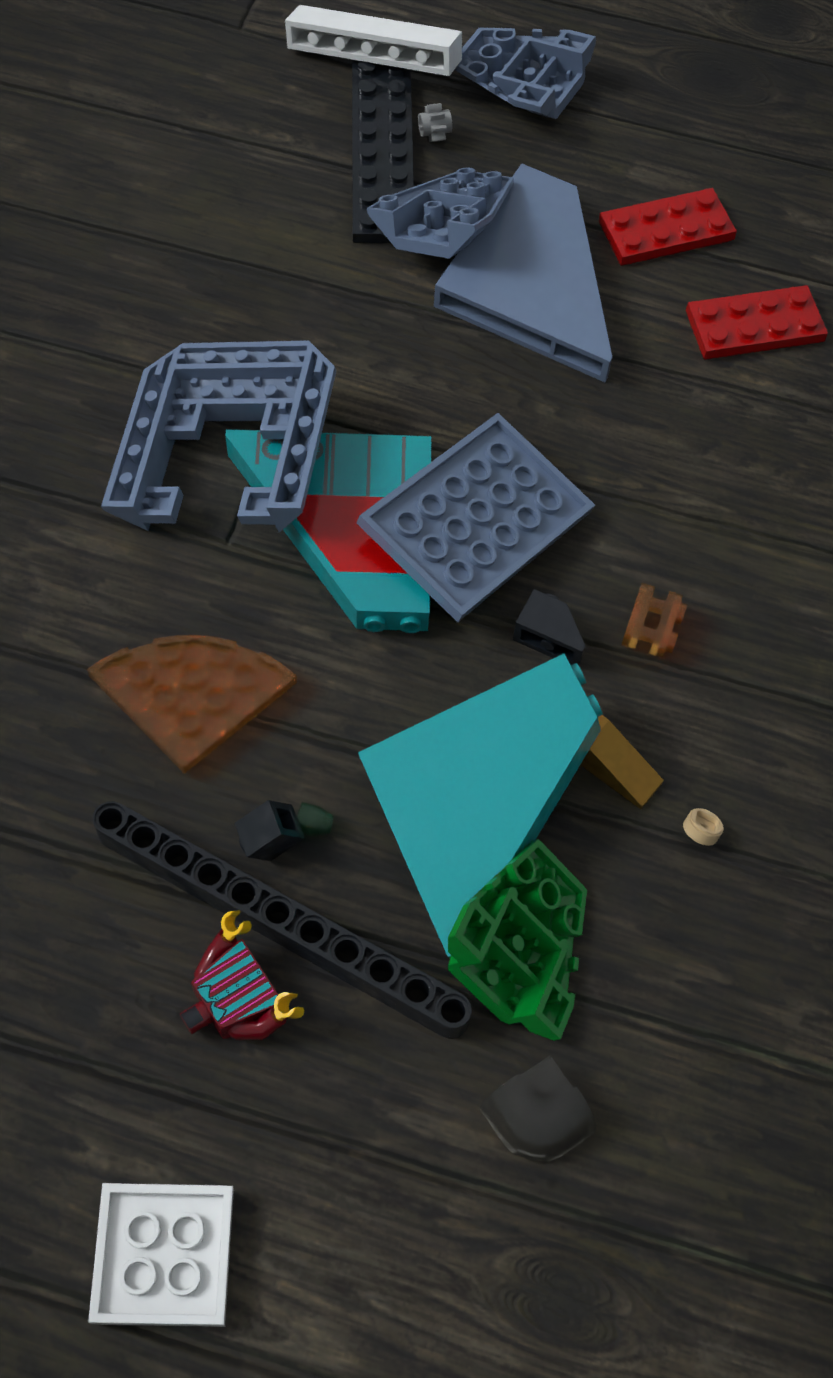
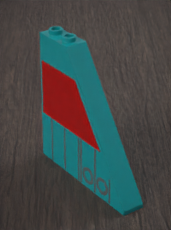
(346, 481)

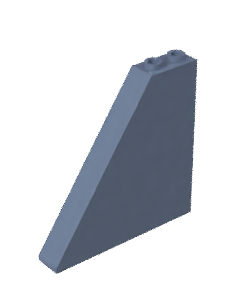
(533, 276)

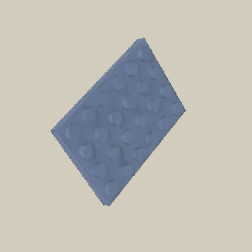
(475, 516)

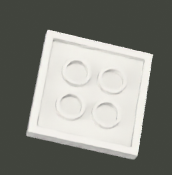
(162, 1255)

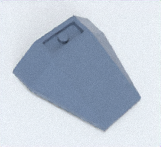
(442, 213)

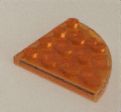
(191, 691)

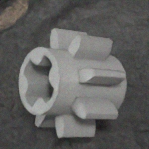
(435, 122)

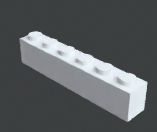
(374, 40)

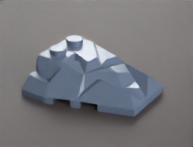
(528, 70)

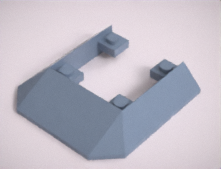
(223, 381)

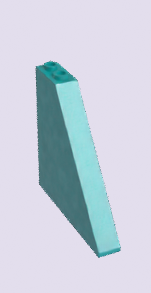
(482, 780)

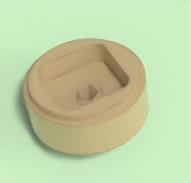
(703, 826)

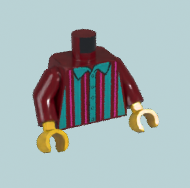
(236, 990)

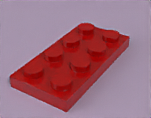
(667, 226)
(756, 322)

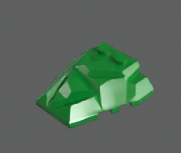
(518, 941)

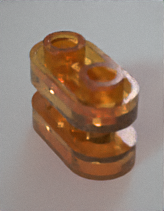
(663, 637)

